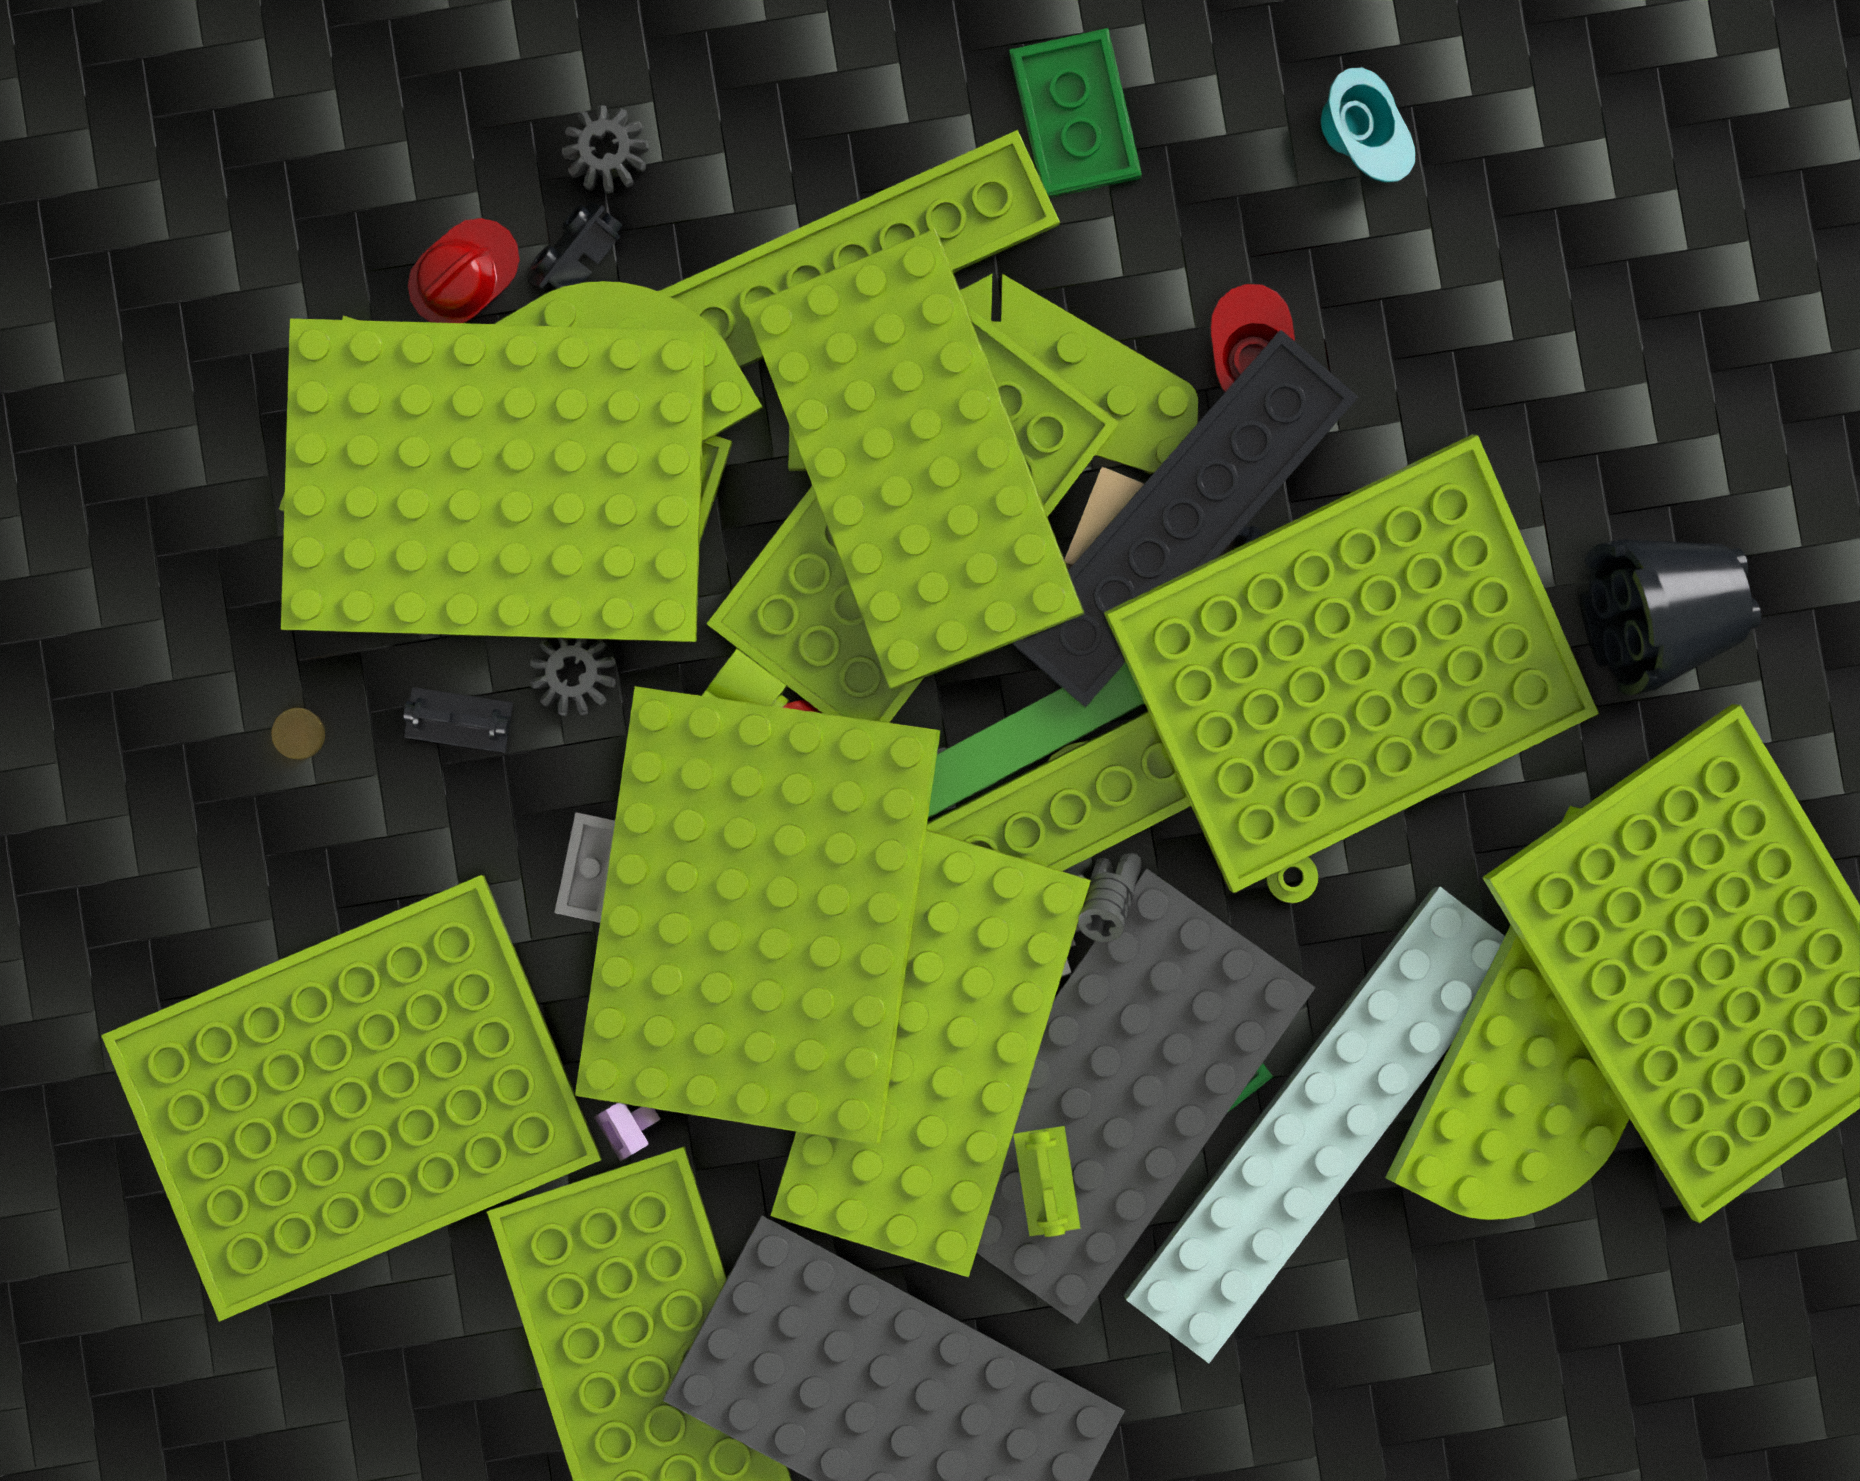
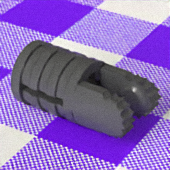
(1109, 898)

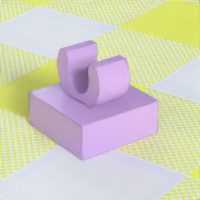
(625, 1128)

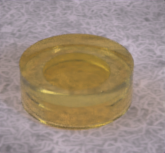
(298, 733)

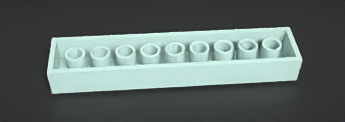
(1318, 1127)

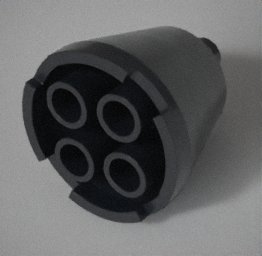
(1664, 608)

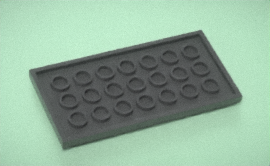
(1140, 1072)
(873, 1382)

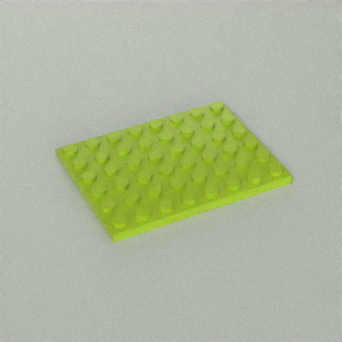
(493, 480)
(1352, 663)
(757, 914)
(1701, 958)
(351, 1097)

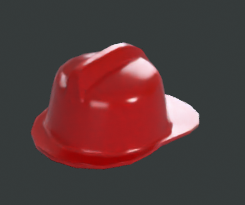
(463, 271)
(1244, 326)

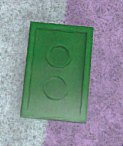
(1075, 113)

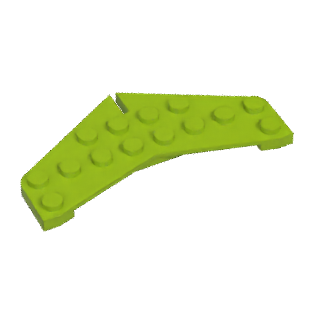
(1146, 399)

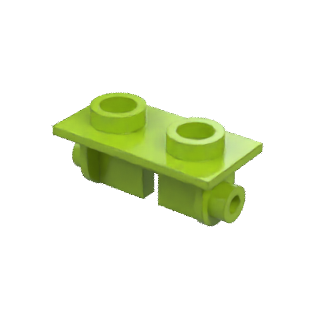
(1047, 1181)

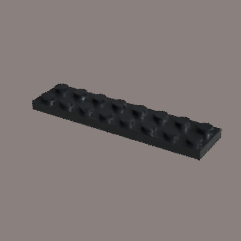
(1193, 505)

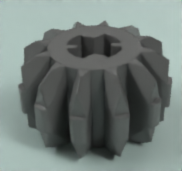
(600, 133)
(588, 681)

